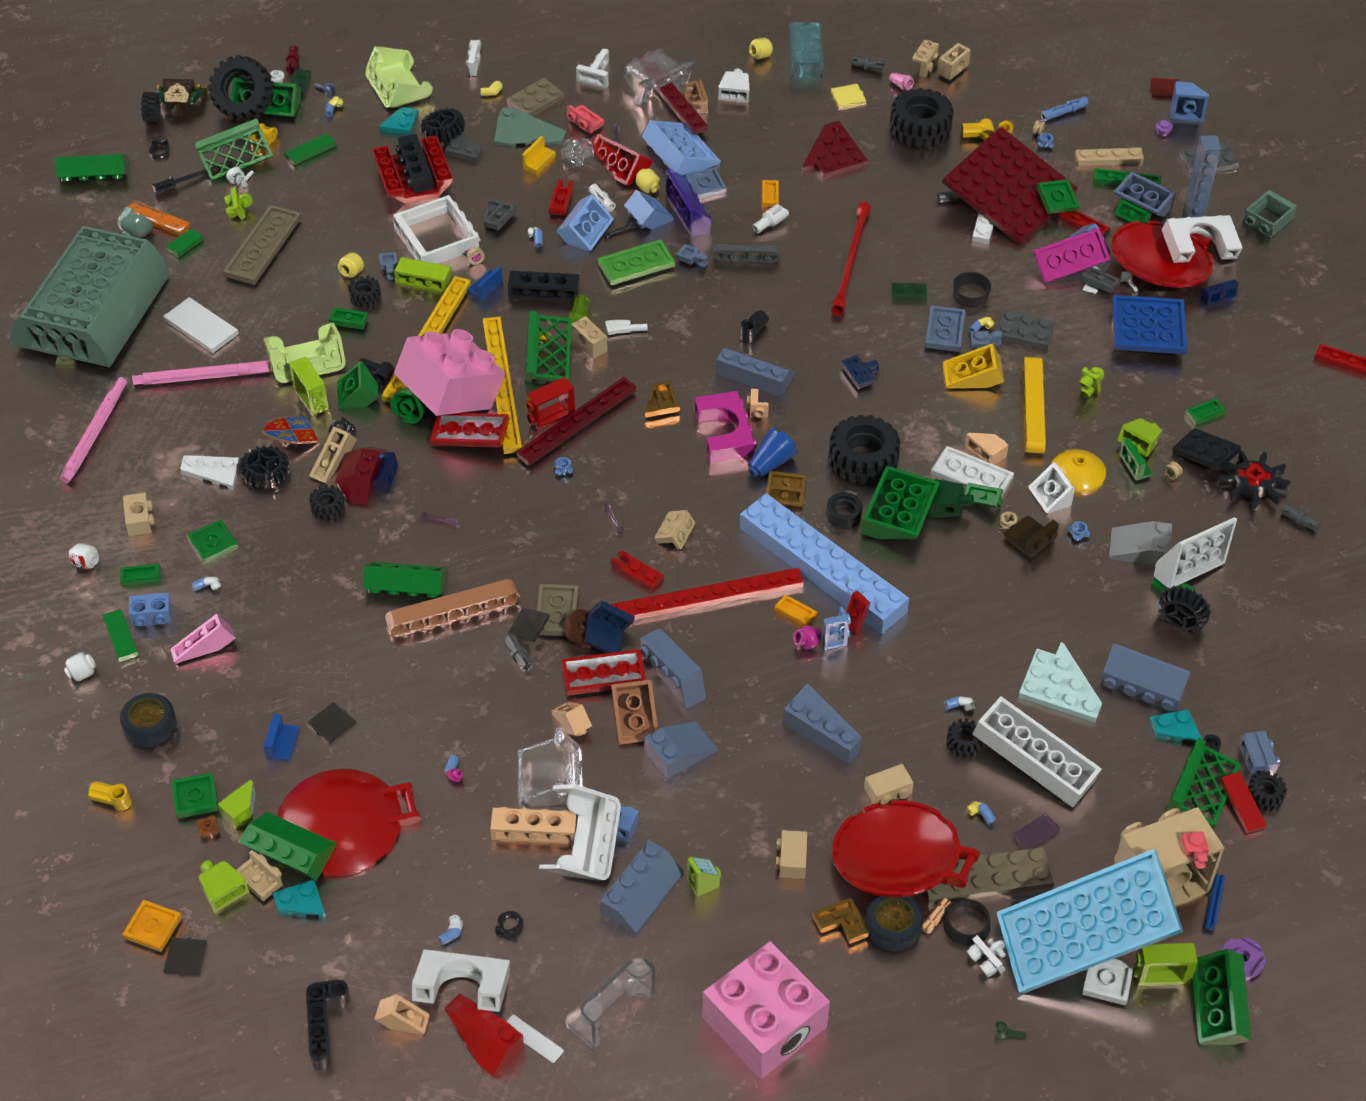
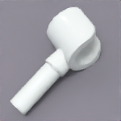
(243, 179)
(1127, 277)

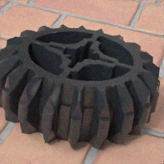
(444, 124)
(264, 467)
(1184, 608)

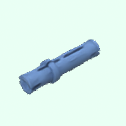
(1070, 106)

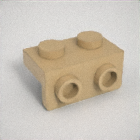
(926, 55)
(675, 528)
(260, 876)

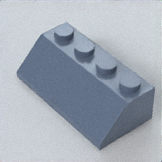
(753, 371)
(1145, 677)
(641, 888)

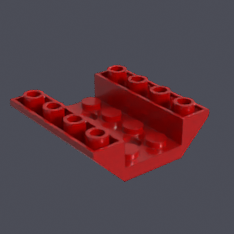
(396, 182)

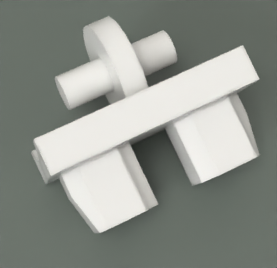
(979, 949)

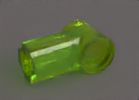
(580, 308)

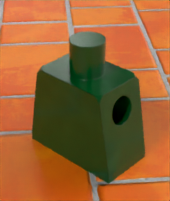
(949, 500)

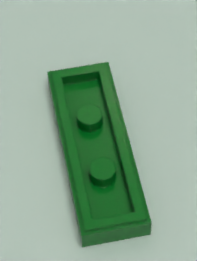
(310, 149)
(120, 635)

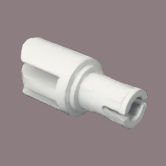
(771, 218)

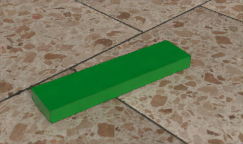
(1115, 177)

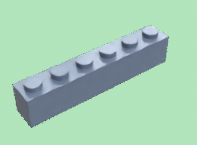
(1202, 176)

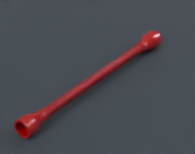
(839, 304)

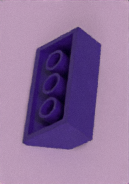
(687, 204)

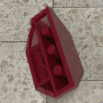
(358, 474)

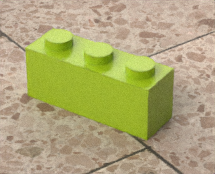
(423, 274)

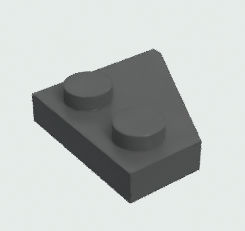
(464, 148)
(498, 213)

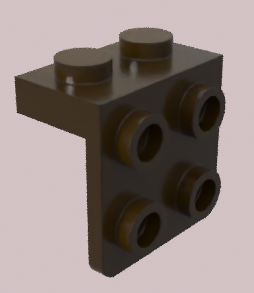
(1031, 536)

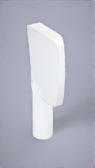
(623, 326)

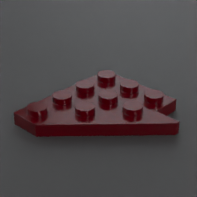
(834, 152)

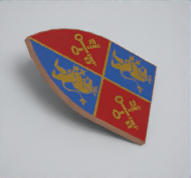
(291, 431)

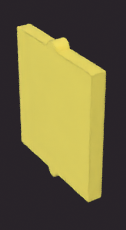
(848, 95)

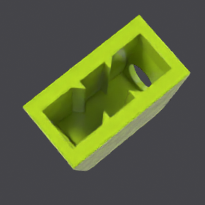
(1142, 434)
(221, 884)

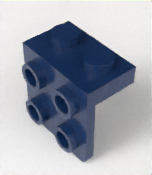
(606, 627)

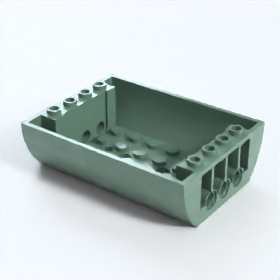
(117, 285)

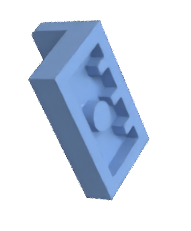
(836, 630)

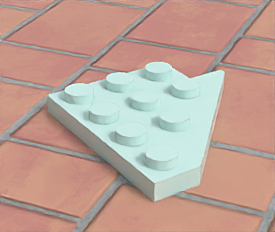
(1060, 685)

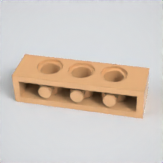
(525, 832)

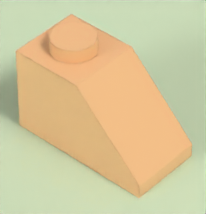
(987, 447)
(572, 718)
(401, 1015)

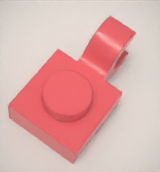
(1196, 846)

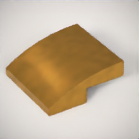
(786, 488)

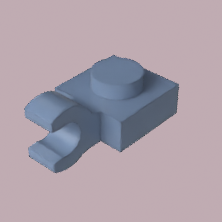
(691, 254)
(388, 262)
(982, 338)

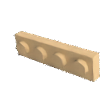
(1109, 156)

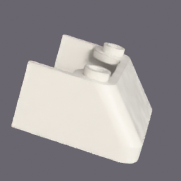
(594, 834)

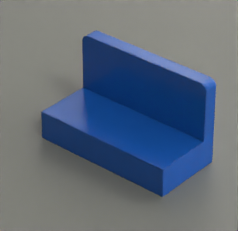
(486, 284)
(280, 739)

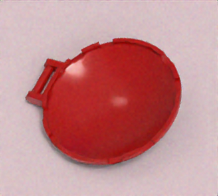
(1146, 255)
(354, 813)
(900, 850)

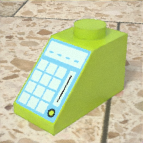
(239, 805)
(702, 875)

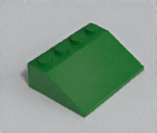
(899, 505)

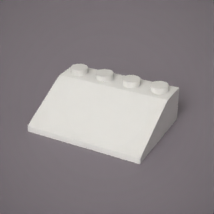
(1195, 555)

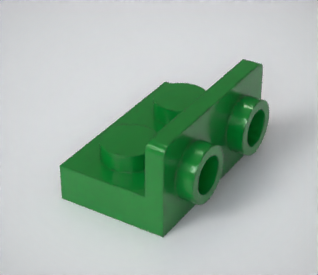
(1134, 460)

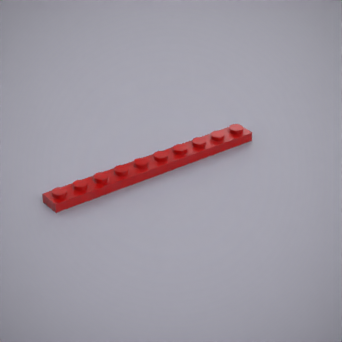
(712, 594)

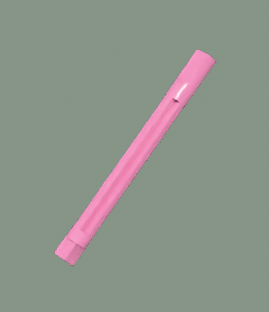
(200, 373)
(92, 430)

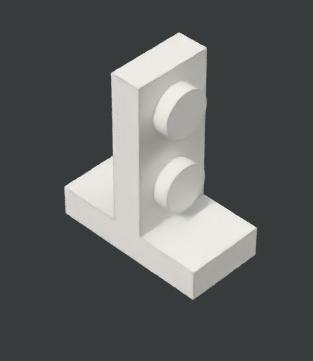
(595, 73)

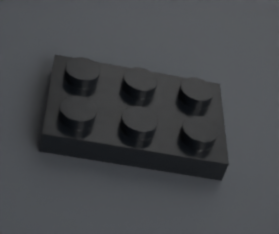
(1206, 449)

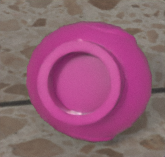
(807, 637)

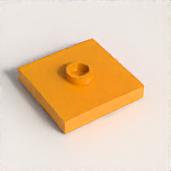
(152, 925)

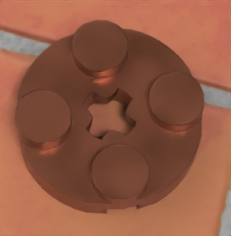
(574, 627)

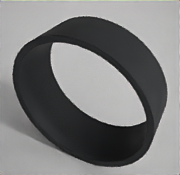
(971, 277)
(961, 938)

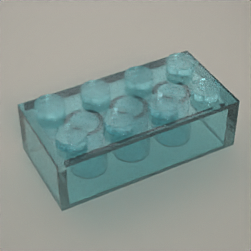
(805, 50)

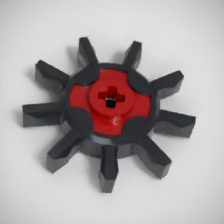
(1254, 479)

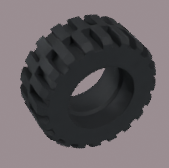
(226, 73)
(924, 131)
(863, 432)

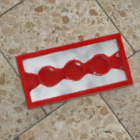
(470, 430)
(601, 671)

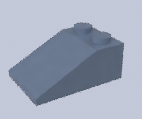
(678, 747)

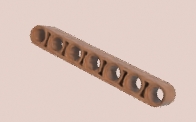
(452, 607)

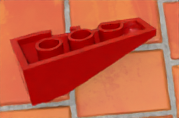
(620, 160)

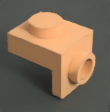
(757, 409)

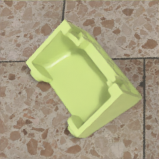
(392, 79)
(324, 354)

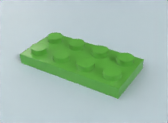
(636, 262)

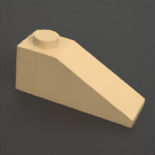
(332, 454)

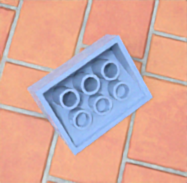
(679, 147)

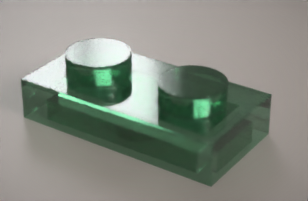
(301, 78)
(909, 291)

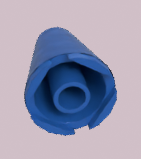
(772, 452)

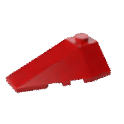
(486, 1035)

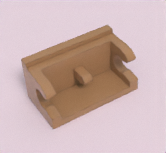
(697, 96)

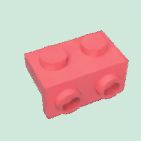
(584, 118)

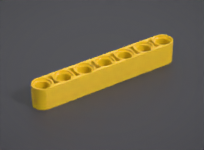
(1033, 405)

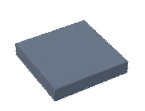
(706, 183)

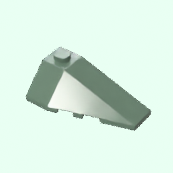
(518, 127)

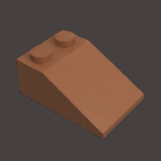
(634, 711)

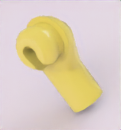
(493, 90)

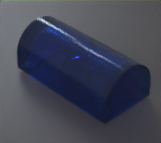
(1219, 292)
(386, 472)

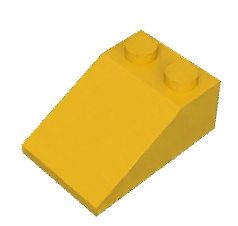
(974, 369)

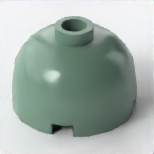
(133, 224)

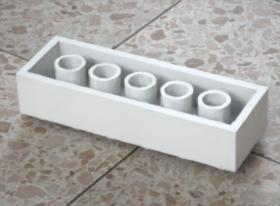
(1036, 751)

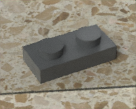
(1100, 279)

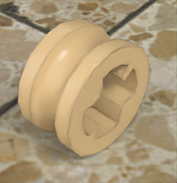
(1038, 127)
(1172, 470)
(1006, 516)

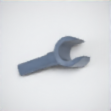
(327, 88)

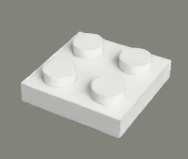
(1109, 981)

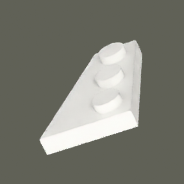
(215, 469)

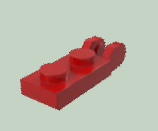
(561, 198)
(637, 571)

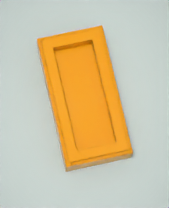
(770, 193)
(795, 611)

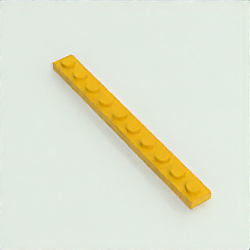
(436, 323)
(504, 398)

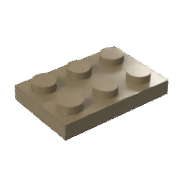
(536, 97)
(559, 603)

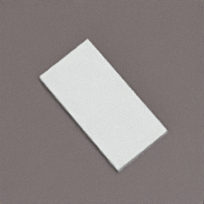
(200, 325)
(965, 469)

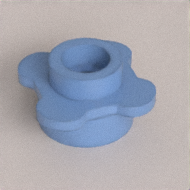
(1045, 140)
(563, 466)
(1079, 530)

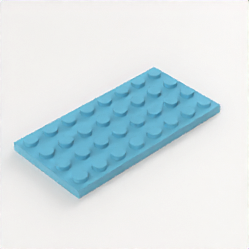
(1089, 921)

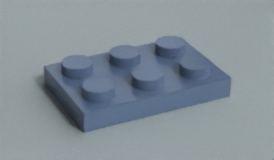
(945, 328)

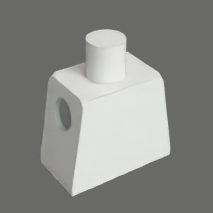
(734, 87)

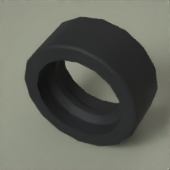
(847, 499)

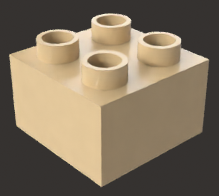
(1165, 837)

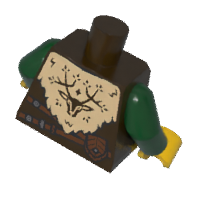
(180, 94)

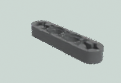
(746, 251)

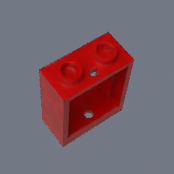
(560, 388)

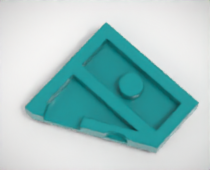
(400, 122)
(1175, 726)
(299, 900)

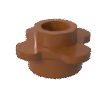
(208, 831)

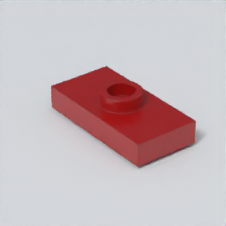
(857, 610)

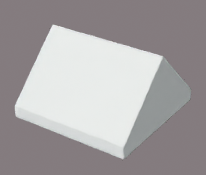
(1053, 489)

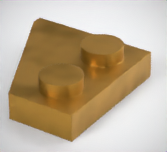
(662, 400)

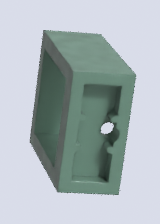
(1270, 201)

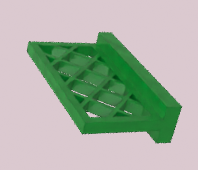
(229, 136)
(533, 342)
(1189, 772)

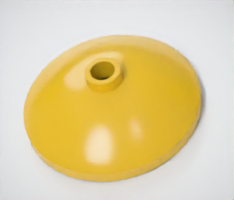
(1082, 469)

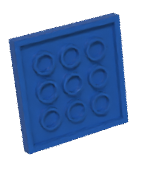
(1149, 324)

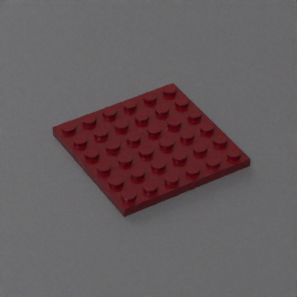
(1002, 183)

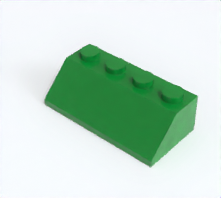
(285, 99)
(91, 166)
(404, 578)
(288, 845)
(1221, 999)

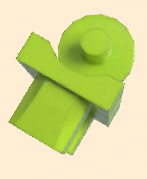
(237, 203)
(1091, 381)

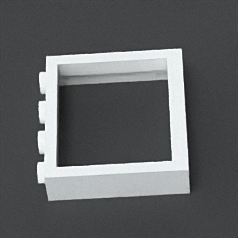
(429, 210)

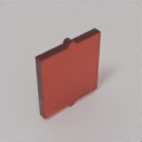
(1162, 87)

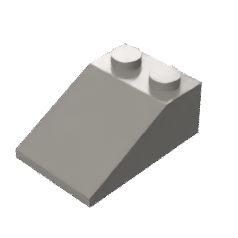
(1140, 542)

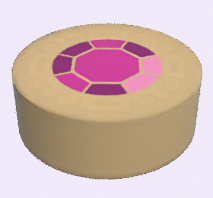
(475, 255)

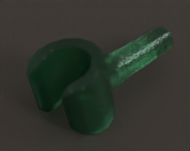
(1007, 1032)

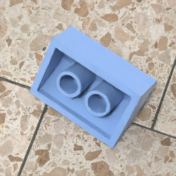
(585, 224)

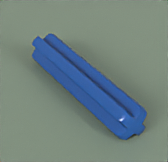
(1214, 902)

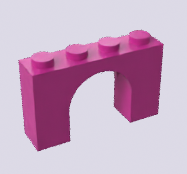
(729, 408)

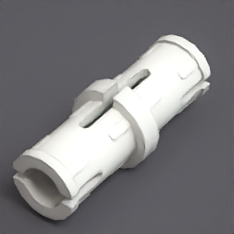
(606, 203)

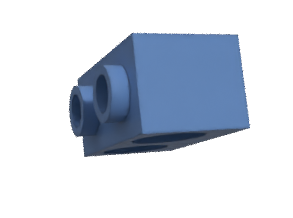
(150, 609)

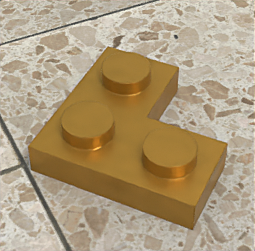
(844, 915)

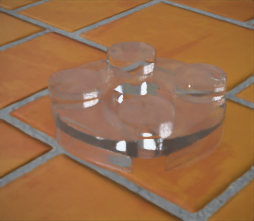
(584, 149)

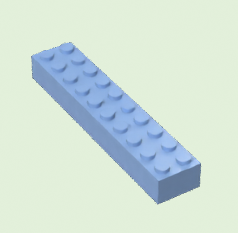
(822, 561)

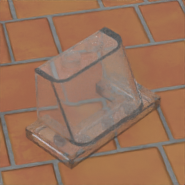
(655, 71)
(547, 765)

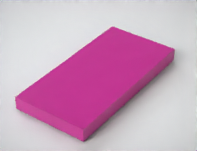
(1071, 255)

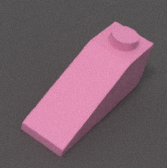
(206, 639)

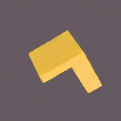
(537, 156)

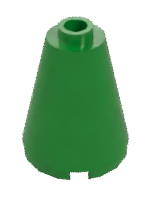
(407, 406)

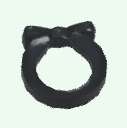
(165, 143)
(341, 422)
(512, 933)

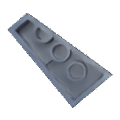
(674, 667)
(822, 724)

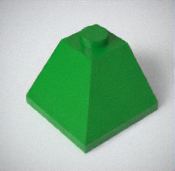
(356, 387)

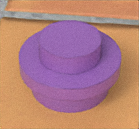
(1163, 127)

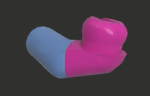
(451, 770)

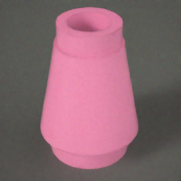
(902, 81)

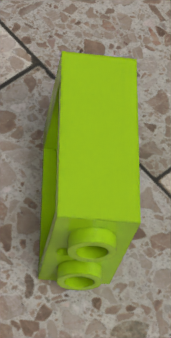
(309, 385)
(1165, 964)

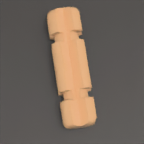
(936, 915)

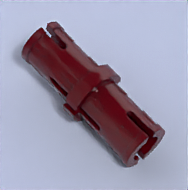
(292, 59)

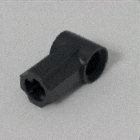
(752, 326)
(380, 372)

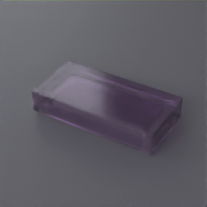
(1036, 832)

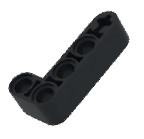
(321, 1025)

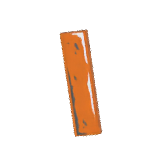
(161, 219)

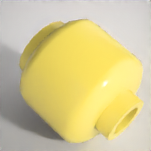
(760, 48)
(647, 181)
(350, 265)

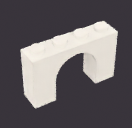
(1217, 228)
(440, 966)

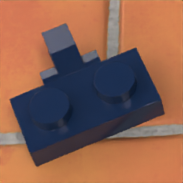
(860, 372)

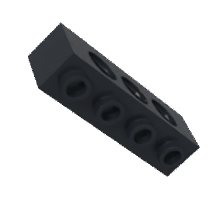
(414, 163)
(543, 285)

